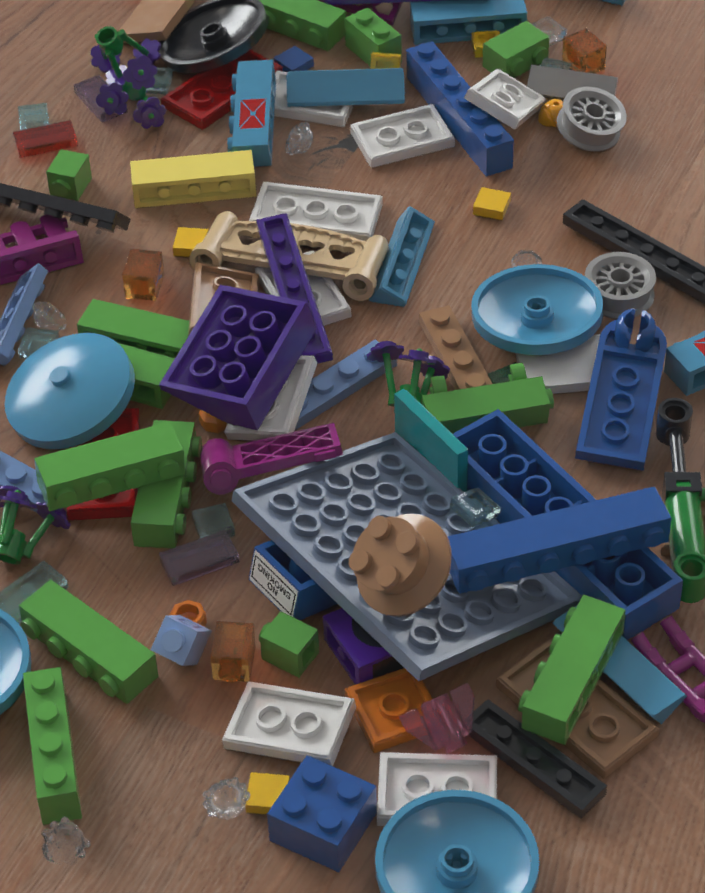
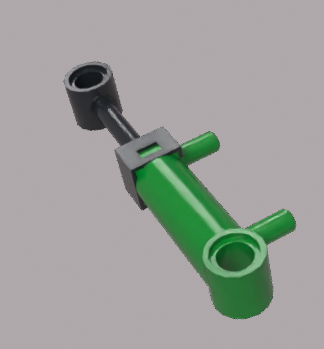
(683, 497)

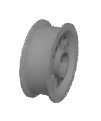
(591, 118)
(623, 281)

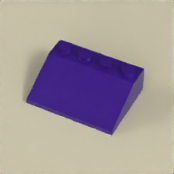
(240, 355)

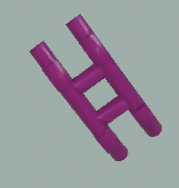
(689, 657)

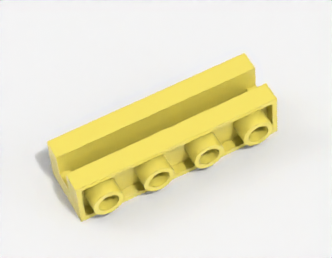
(193, 178)

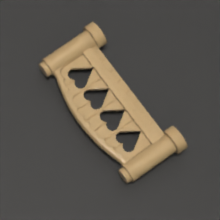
(355, 270)

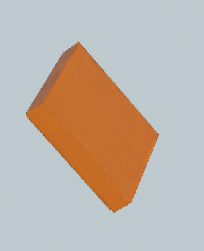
(383, 702)

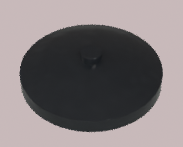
(214, 35)

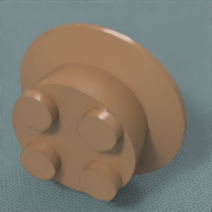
(401, 563)

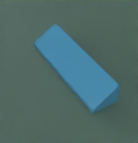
(345, 87)
(403, 258)
(640, 679)

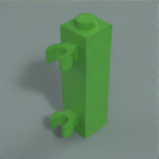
(520, 399)

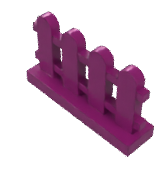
(54, 252)

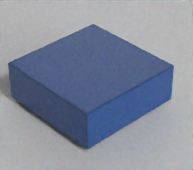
(294, 60)

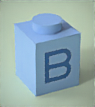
(181, 640)

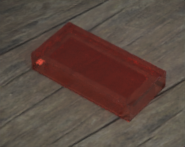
(45, 139)

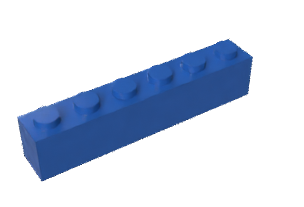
(471, 126)
(558, 539)

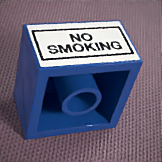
(286, 583)

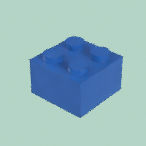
(322, 813)

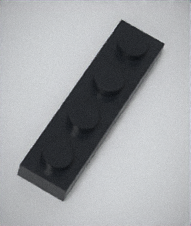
(536, 759)

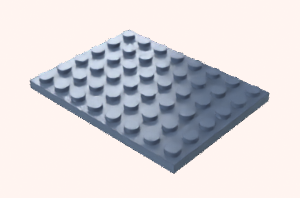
(326, 506)

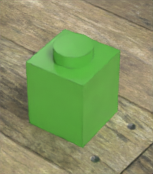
(69, 174)
(289, 644)

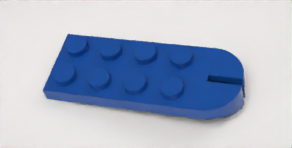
(623, 393)

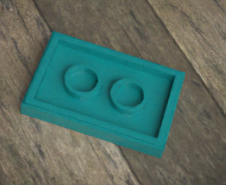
(431, 438)

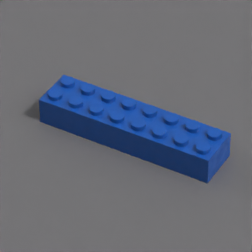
(530, 483)

